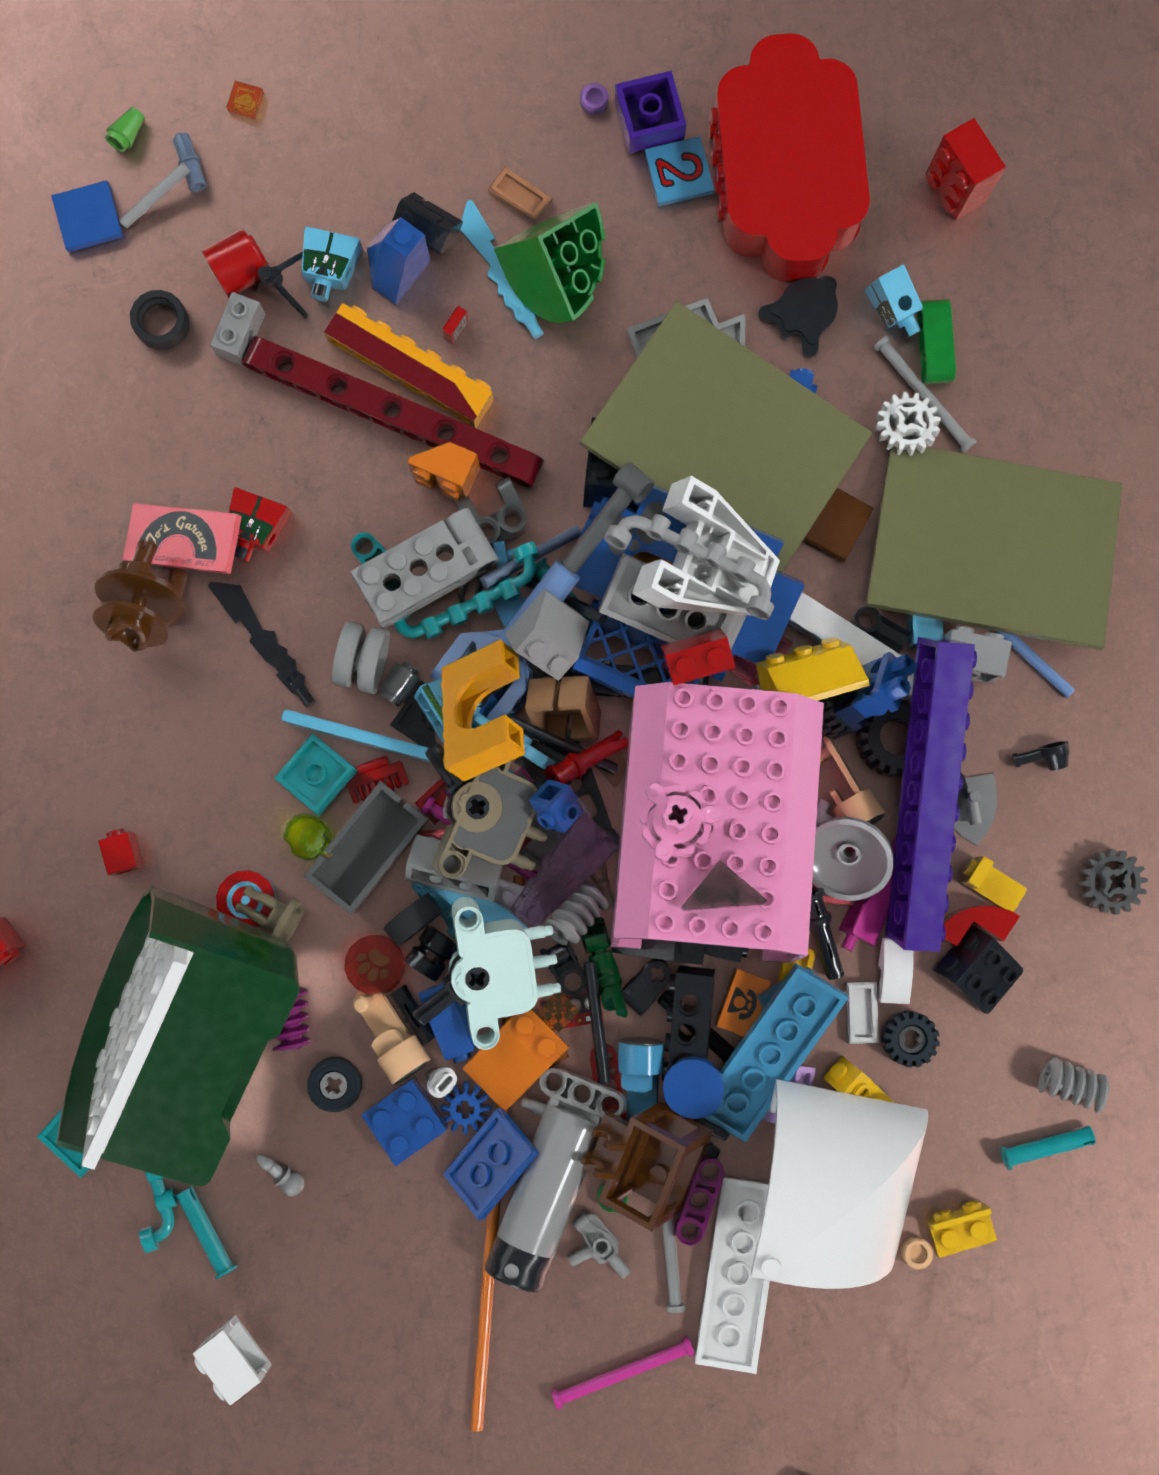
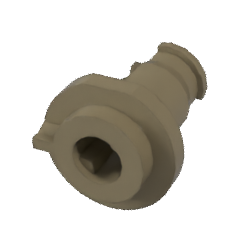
(282, 919)

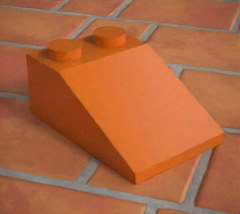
(518, 1059)

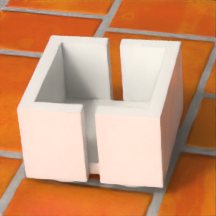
(231, 1360)

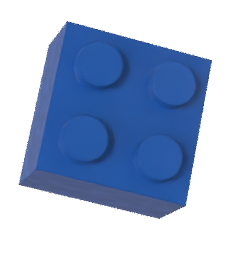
(405, 1121)

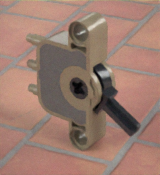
(497, 826)

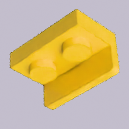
(961, 1229)

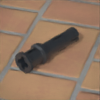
(820, 924)

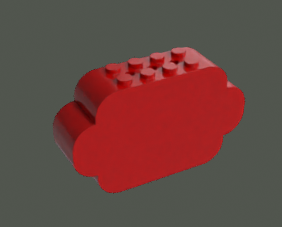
(789, 157)

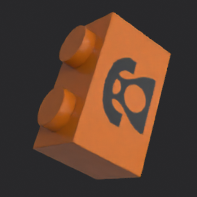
(740, 1002)

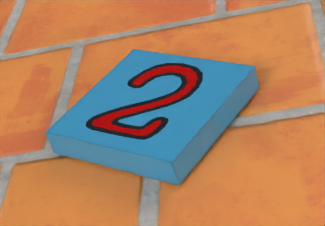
(679, 171)

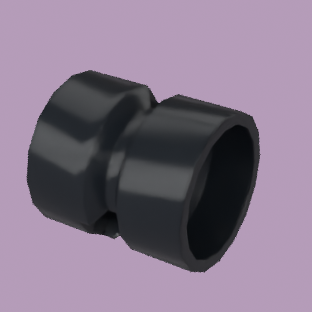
(438, 944)

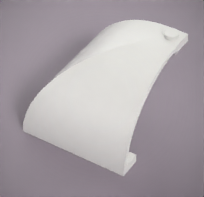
(836, 1187)

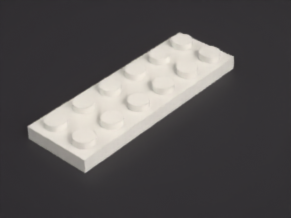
(732, 1298)

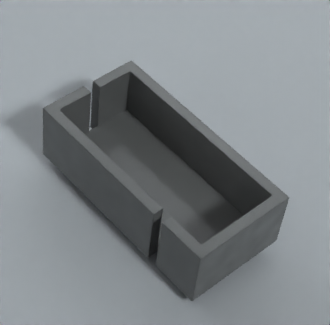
(366, 848)

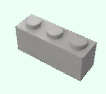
(477, 881)

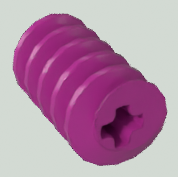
(292, 1031)

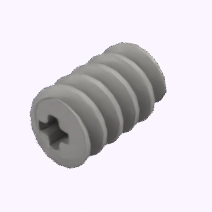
(576, 913)
(1074, 1081)

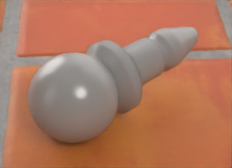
(289, 1181)

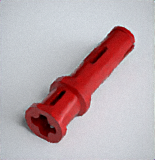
(575, 765)

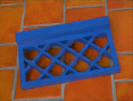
(610, 676)

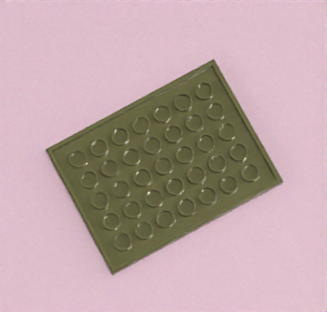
(733, 422)
(996, 546)

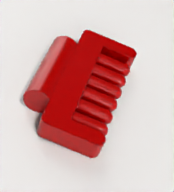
(371, 772)

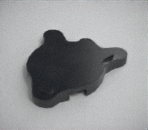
(804, 311)

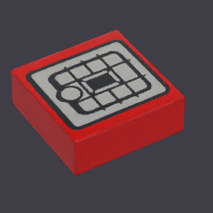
(455, 324)

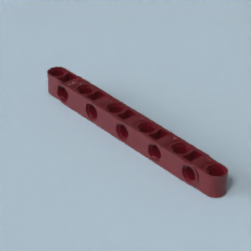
(372, 402)

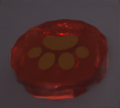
(374, 965)

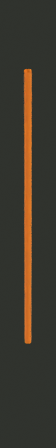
(486, 1302)

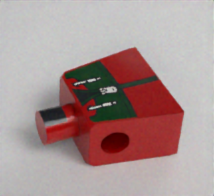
(260, 522)

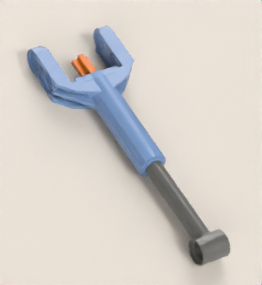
(559, 581)

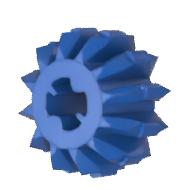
(458, 1114)

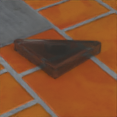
(722, 890)

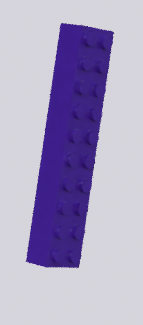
(930, 793)

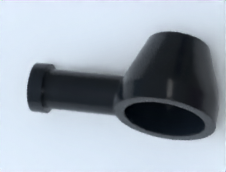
(1053, 754)

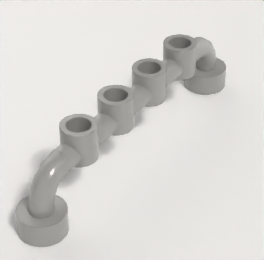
(687, 544)

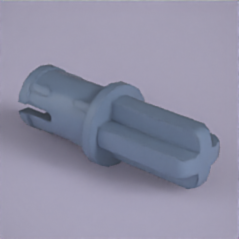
(187, 155)

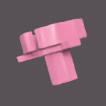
(670, 831)

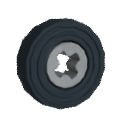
(331, 1100)

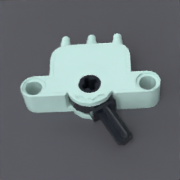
(506, 969)

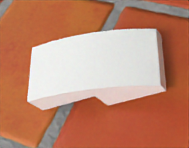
(896, 973)

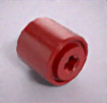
(235, 261)

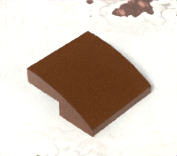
(839, 524)

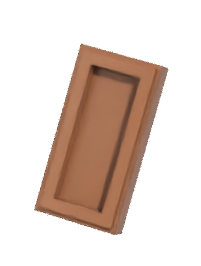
(520, 195)

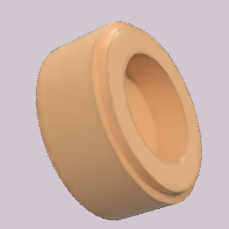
(917, 1252)

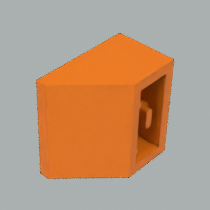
(447, 468)

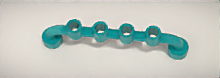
(481, 601)
(164, 1202)

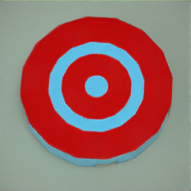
(231, 893)

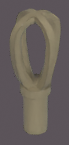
(603, 885)

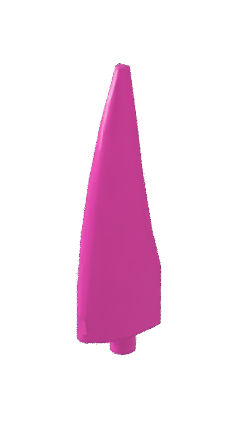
(866, 917)

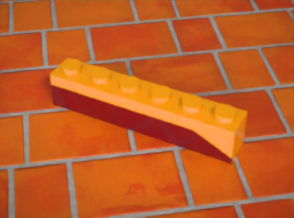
(409, 365)

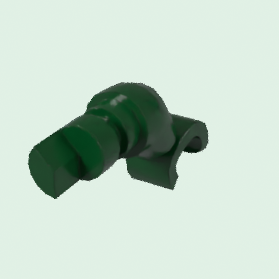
(609, 977)

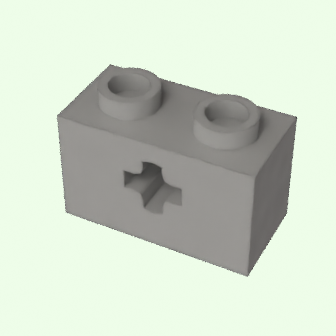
(237, 327)

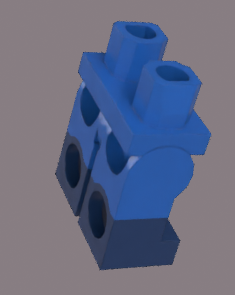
(886, 689)

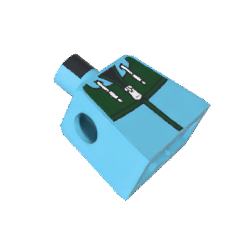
(328, 260)
(896, 300)

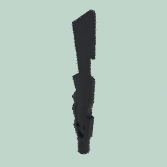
(264, 641)

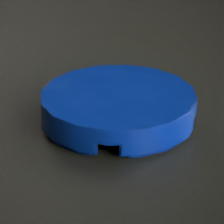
(693, 1087)

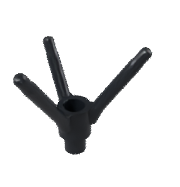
(273, 278)

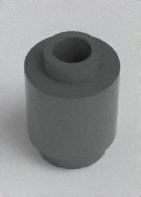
(399, 683)

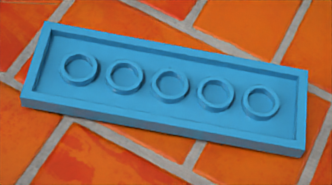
(775, 1048)

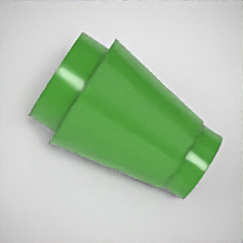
(124, 130)

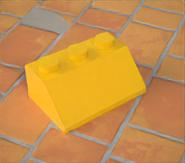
(813, 671)

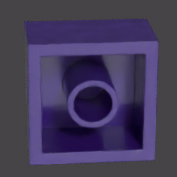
(650, 111)

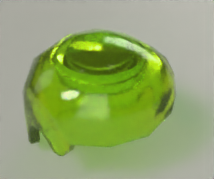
(307, 836)

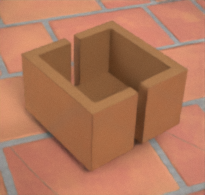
(552, 702)

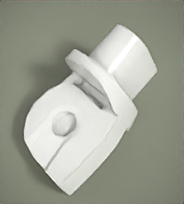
(440, 1081)

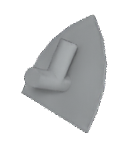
(978, 808)

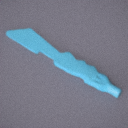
(480, 235)

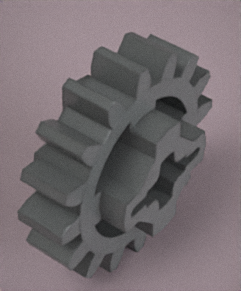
(1121, 872)

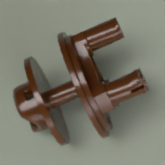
(138, 603)

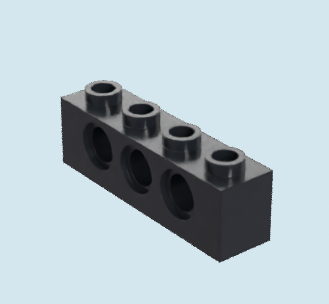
(700, 984)

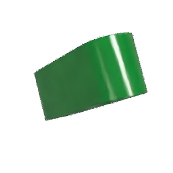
(936, 342)

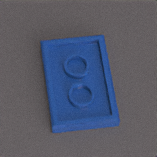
(490, 1163)

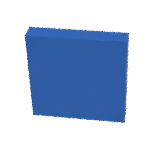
(87, 216)

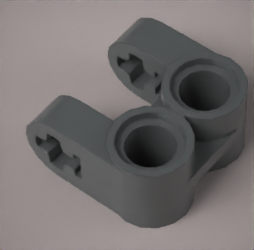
(496, 521)

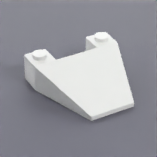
(689, 581)

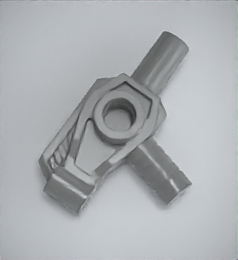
(600, 1244)

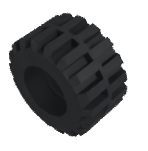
(871, 745)

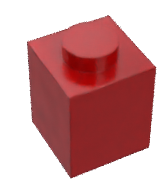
(120, 852)

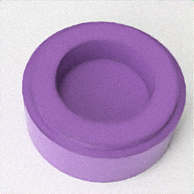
(594, 99)

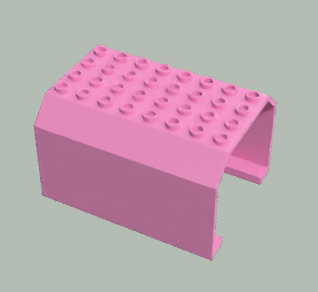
(761, 768)

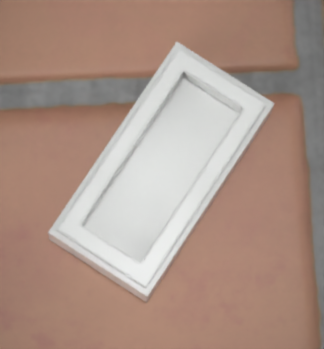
(862, 1012)

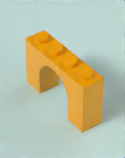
(463, 687)

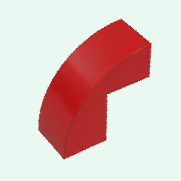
(990, 919)

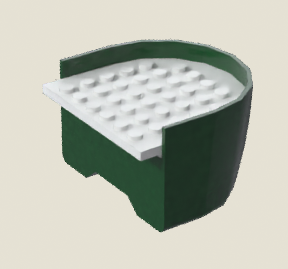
(175, 1038)

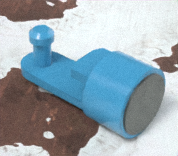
(640, 1064)

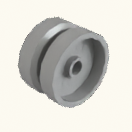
(360, 657)

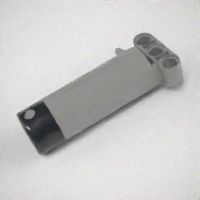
(550, 1182)

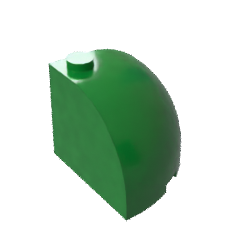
(556, 263)

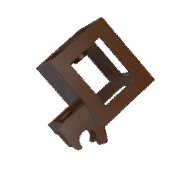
(648, 1156)

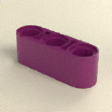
(700, 1214)

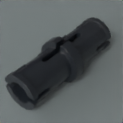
(407, 1005)

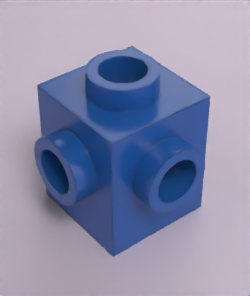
(556, 806)

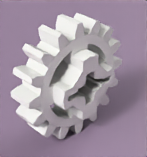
(908, 411)

